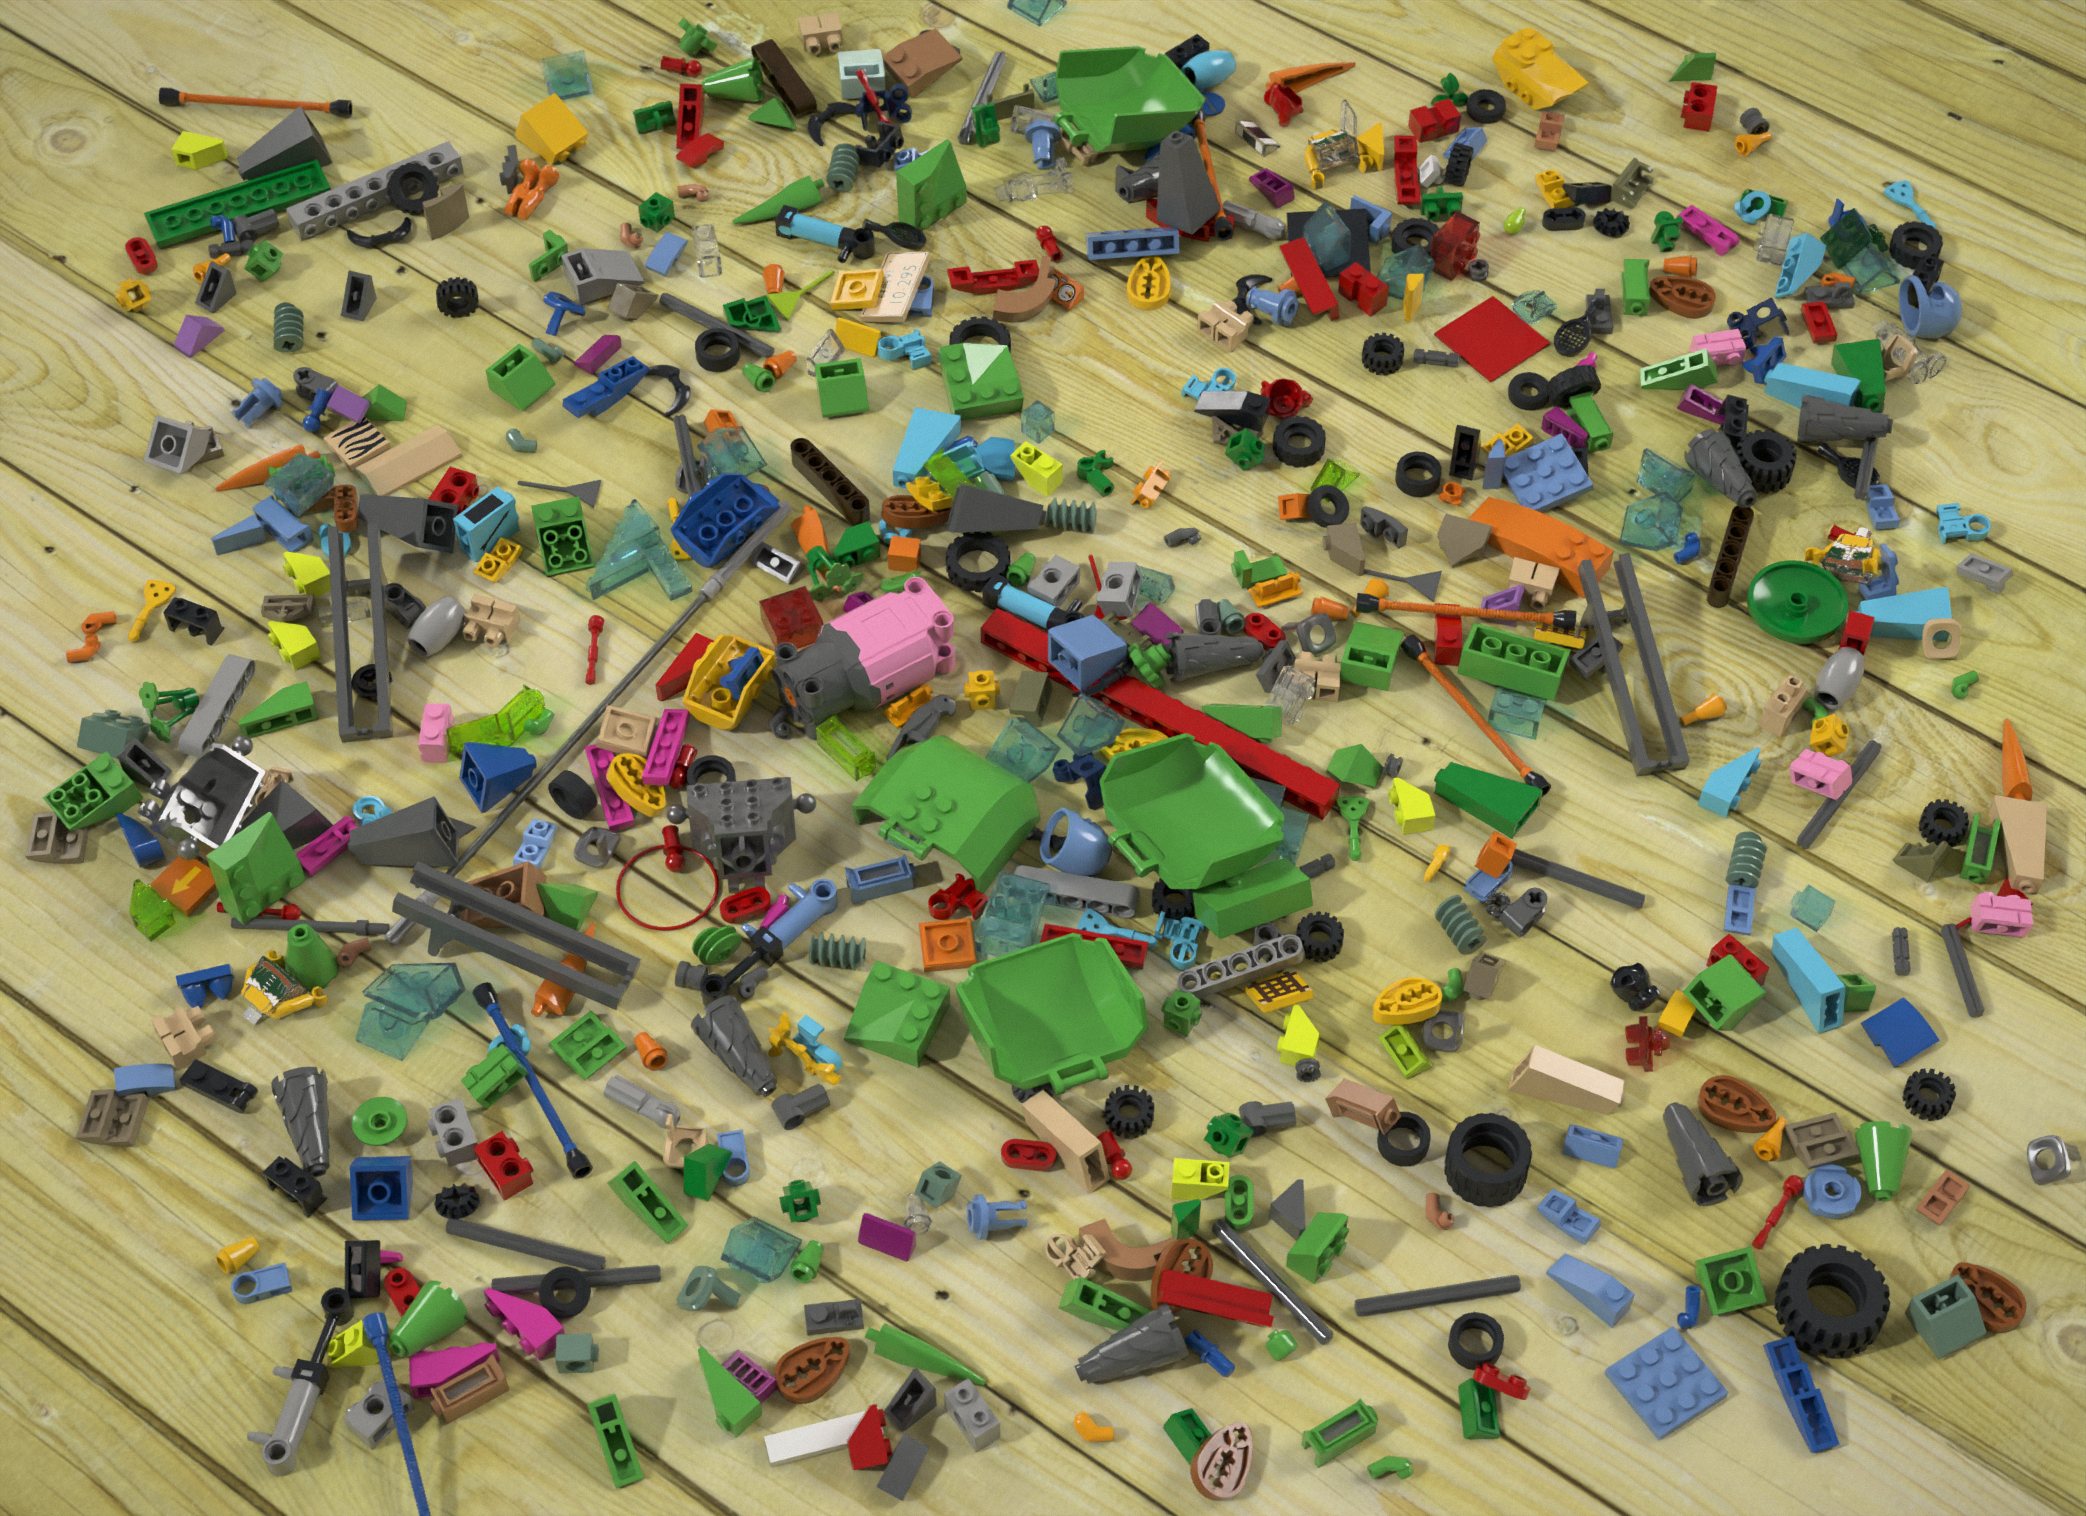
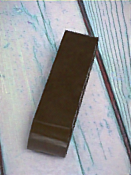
(784, 78)
(830, 481)
(1729, 556)

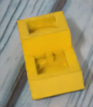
(1677, 1014)

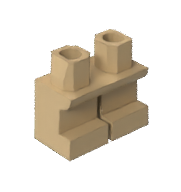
(822, 34)
(1225, 324)
(1538, 589)
(491, 619)
(1325, 672)
(1783, 706)
(181, 1038)

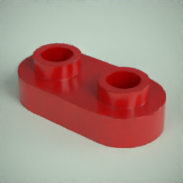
(141, 255)
(1262, 629)
(745, 905)
(1028, 1153)
(401, 1291)
(1513, 1386)

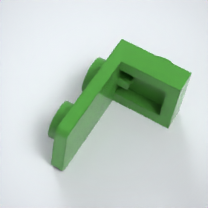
(551, 259)
(1260, 571)

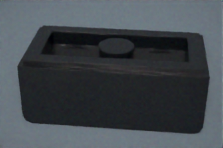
(1588, 192)
(362, 1268)

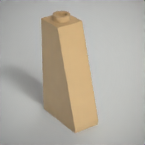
(2021, 840)
(1566, 1082)
(1074, 1145)

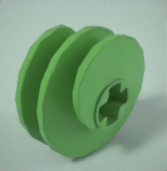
(716, 944)

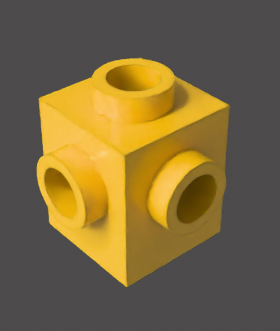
(140, 290)
(982, 689)
(1829, 735)

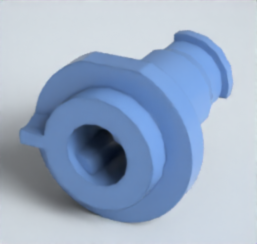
(1042, 136)
(1281, 306)
(258, 401)
(983, 1216)

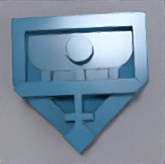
(996, 457)

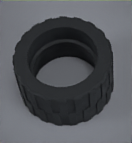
(1495, 1132)

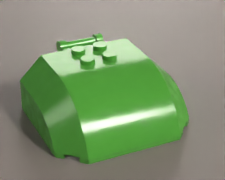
(1122, 98)
(953, 805)
(1187, 812)
(1053, 1012)

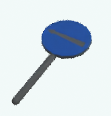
(1213, 104)

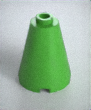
(736, 82)
(309, 958)
(1883, 1156)
(428, 1319)

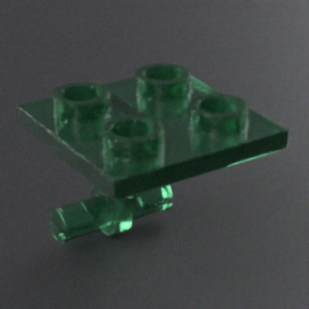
(1850, 237)

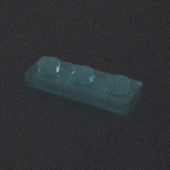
(666, 569)

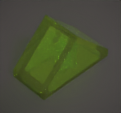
(1336, 474)

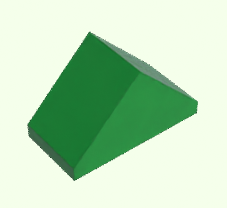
(704, 1170)

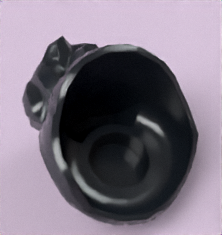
(1634, 986)

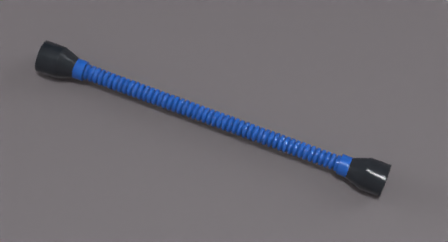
(576, 1160)

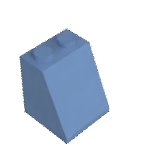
(1085, 650)

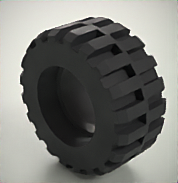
(1846, 1272)

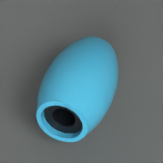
(1209, 68)

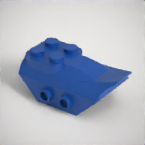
(722, 517)

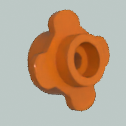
(1452, 493)

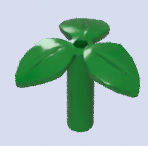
(1450, 86)

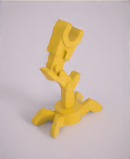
(780, 1037)

